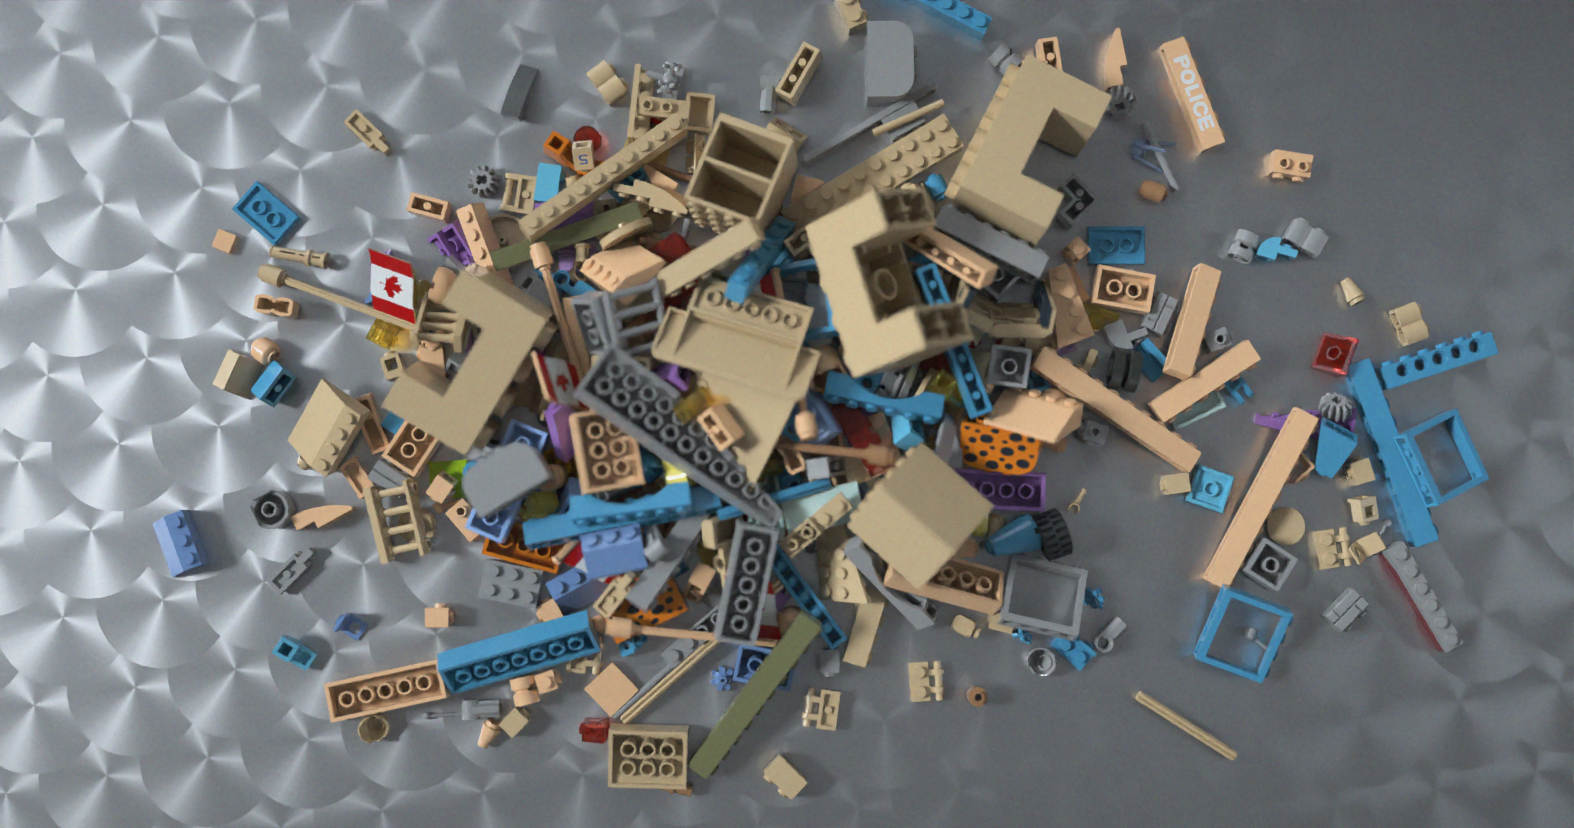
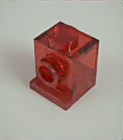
(595, 730)

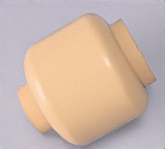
(265, 350)

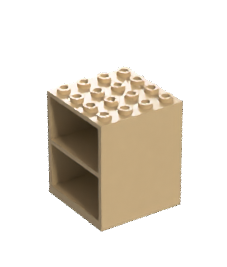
(741, 176)
(919, 515)

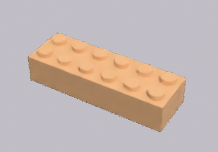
(957, 584)
(385, 690)

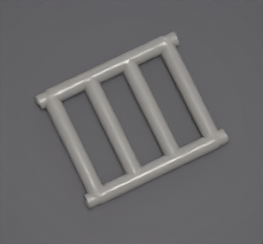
(613, 316)

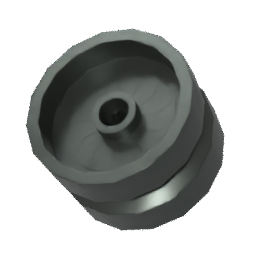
(1124, 369)

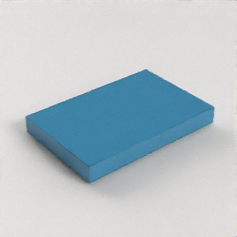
(266, 213)
(1116, 245)

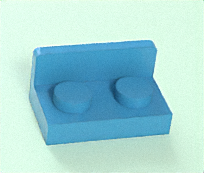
(1076, 651)

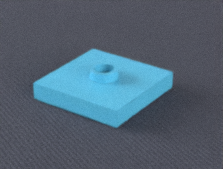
(1210, 488)

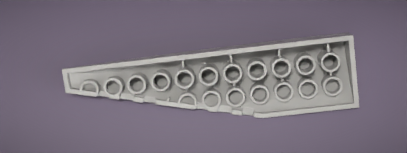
(642, 408)

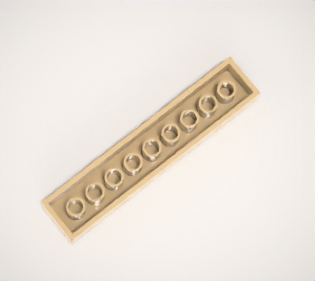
(882, 171)

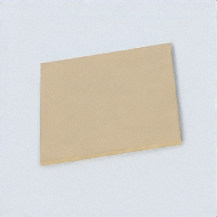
(758, 415)

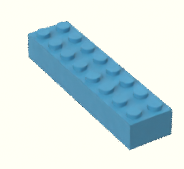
(518, 652)

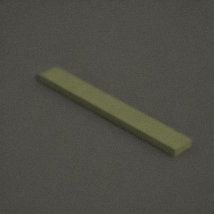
(567, 235)

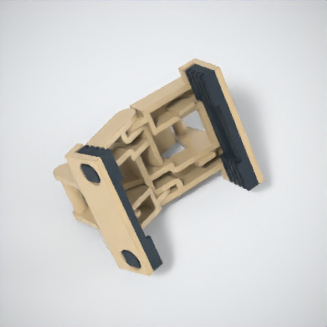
(1006, 320)

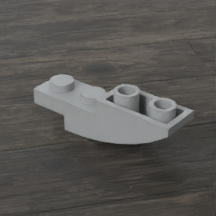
(684, 647)

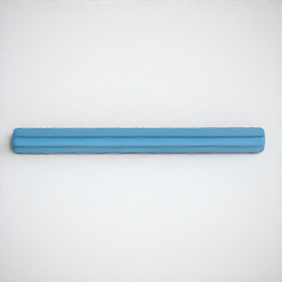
(781, 496)

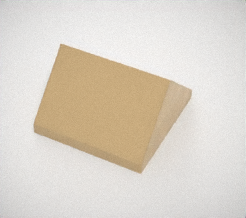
(238, 374)

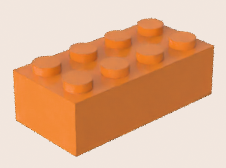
(517, 552)

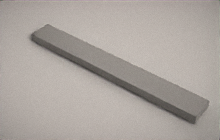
(867, 125)

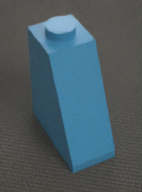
(1333, 447)

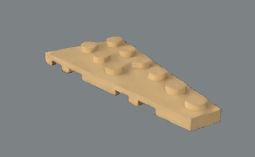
(836, 573)

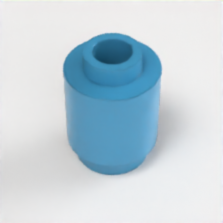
(936, 186)

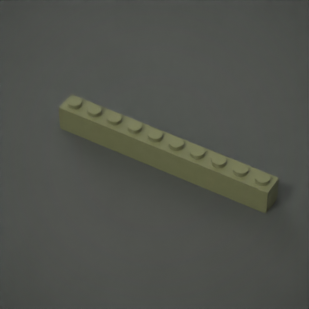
(754, 694)

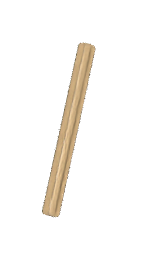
(1186, 725)

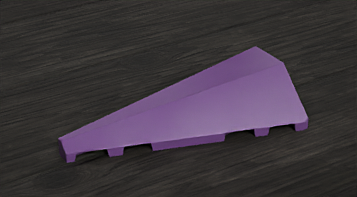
(453, 242)
(1277, 421)

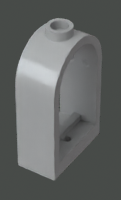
(945, 436)

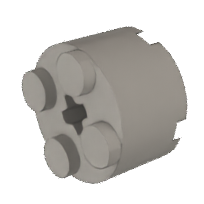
(263, 504)

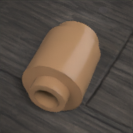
(1153, 190)
(972, 691)

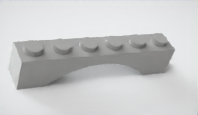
(915, 608)

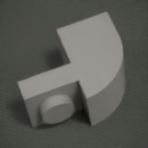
(1117, 335)

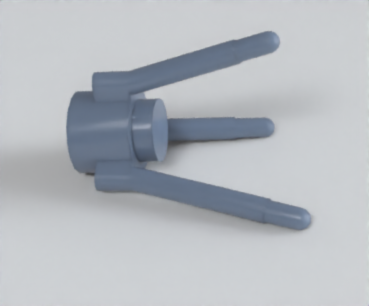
(1140, 146)

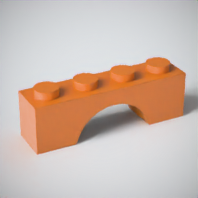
(560, 149)

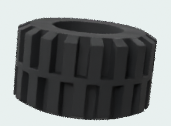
(1054, 534)

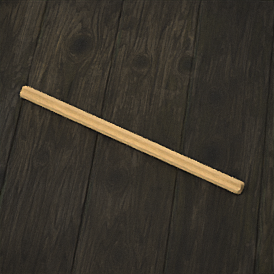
(677, 673)

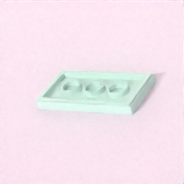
(801, 508)

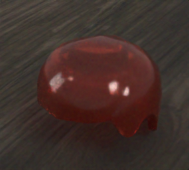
(588, 133)

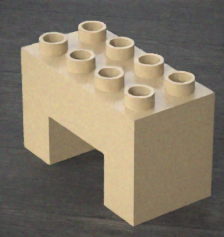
(1027, 106)
(873, 286)
(463, 408)

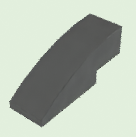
(519, 92)

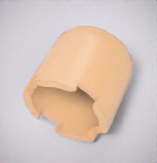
(827, 362)

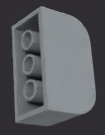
(889, 62)
(505, 478)

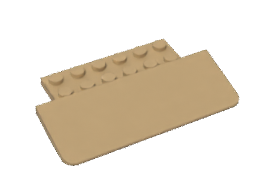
(741, 343)

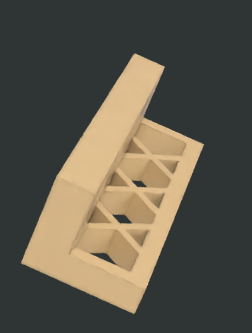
(641, 86)

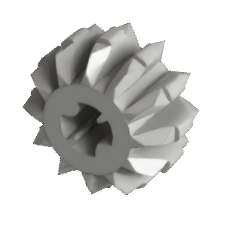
(1121, 102)
(480, 188)
(1335, 407)

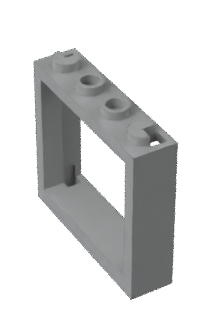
(1036, 625)

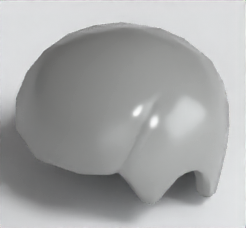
(1042, 661)

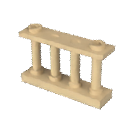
(458, 328)
(381, 530)

